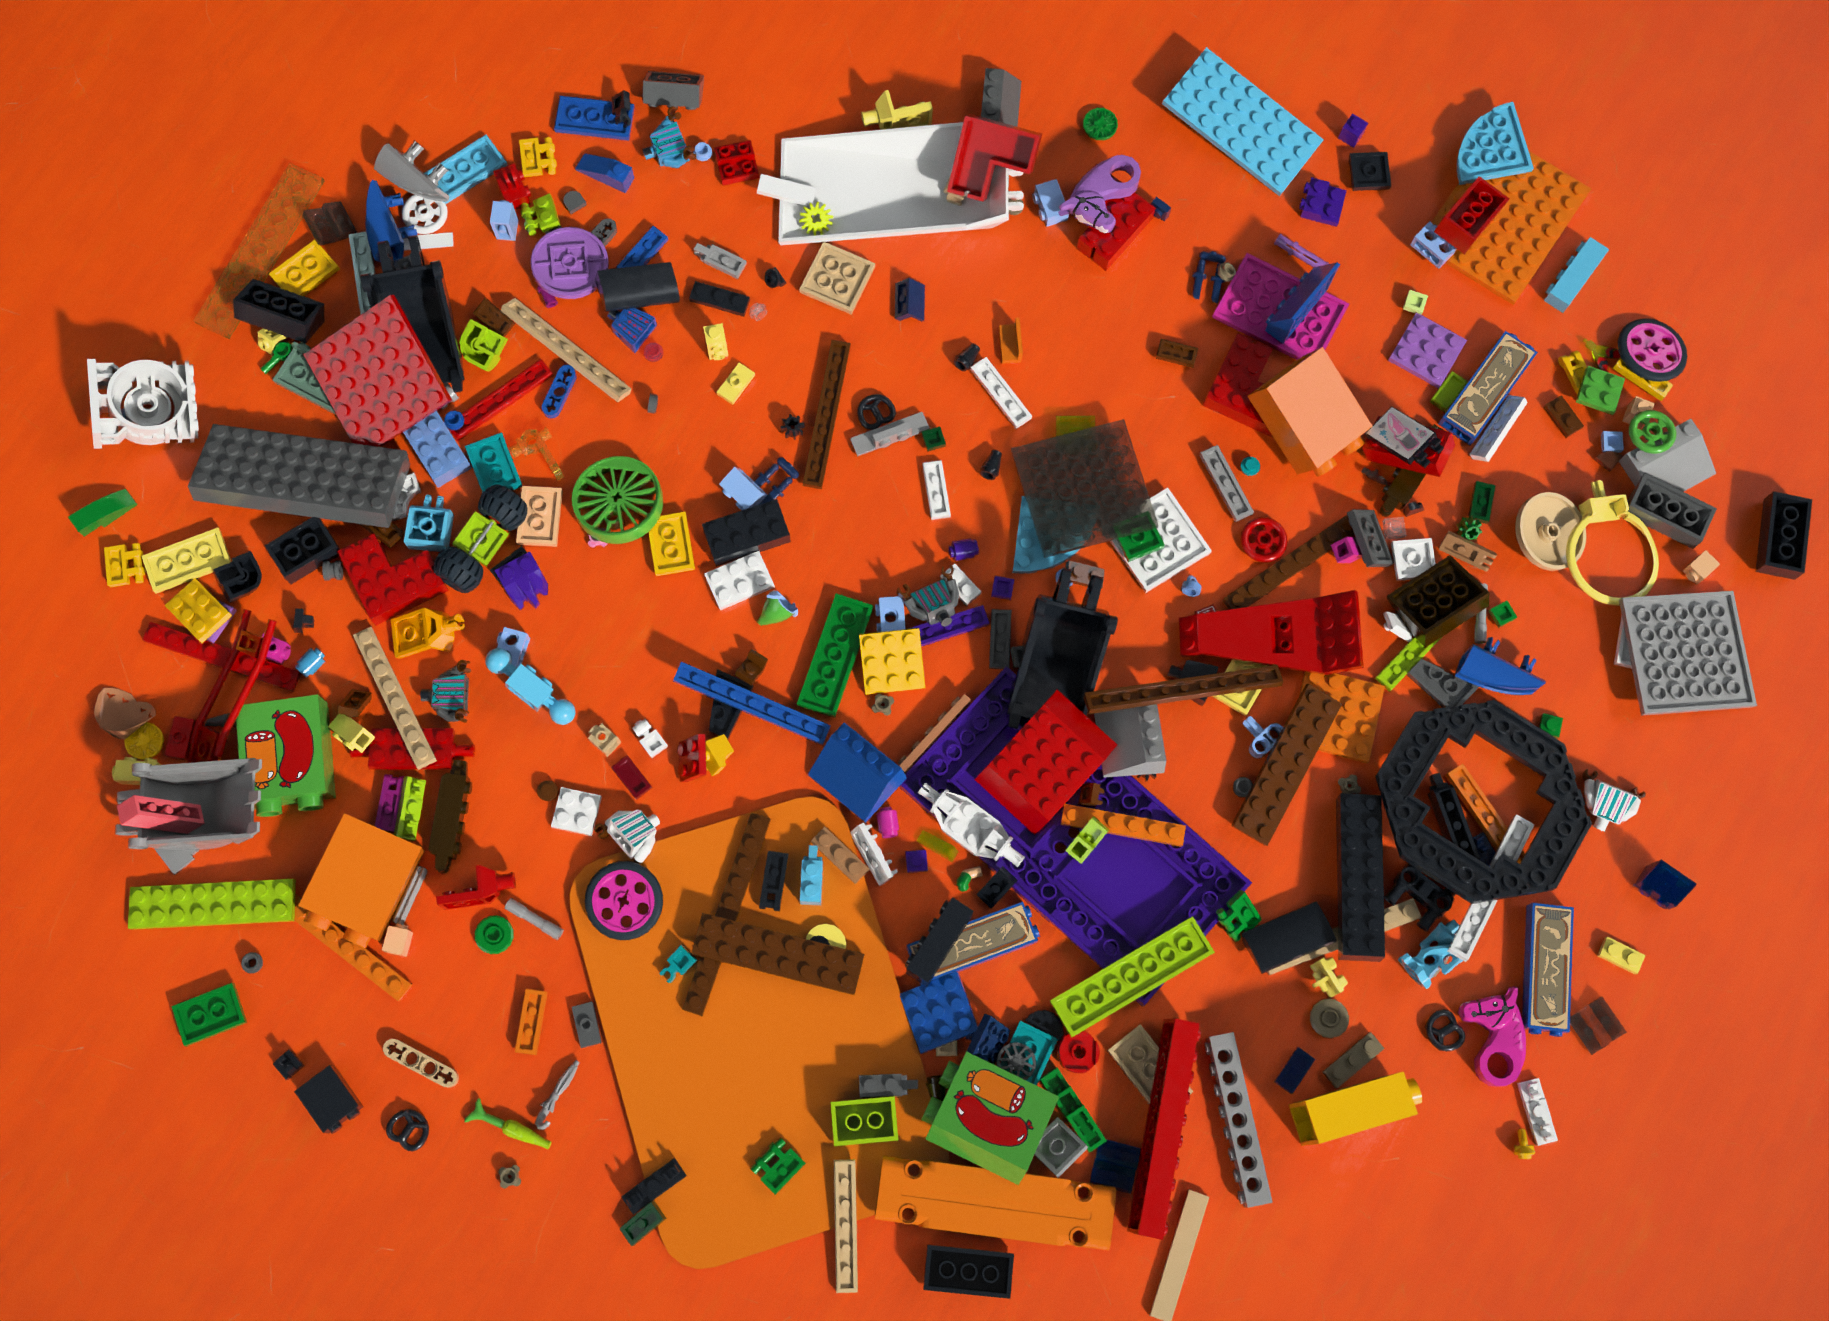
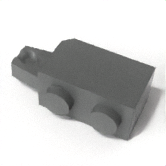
(885, 1085)

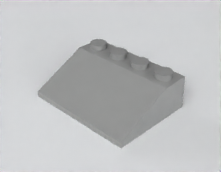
(1680, 466)
(1138, 740)

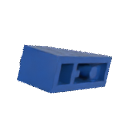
(606, 171)

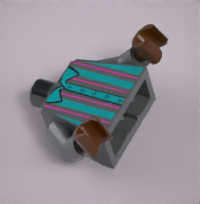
(934, 602)
(450, 693)

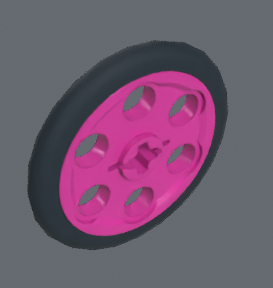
(1645, 368)
(640, 923)

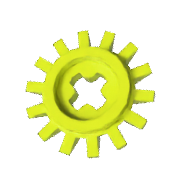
(818, 226)

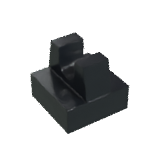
(302, 621)
(288, 1064)

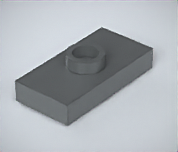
(586, 1025)

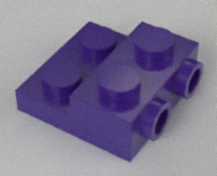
(1322, 202)

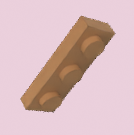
(840, 855)

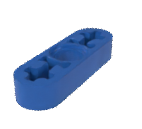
(559, 400)

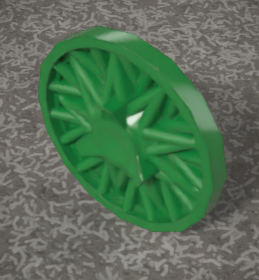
(1100, 124)
(494, 934)

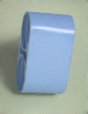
(1261, 736)

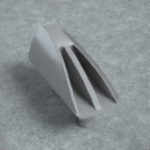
(403, 172)

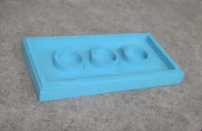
(470, 167)

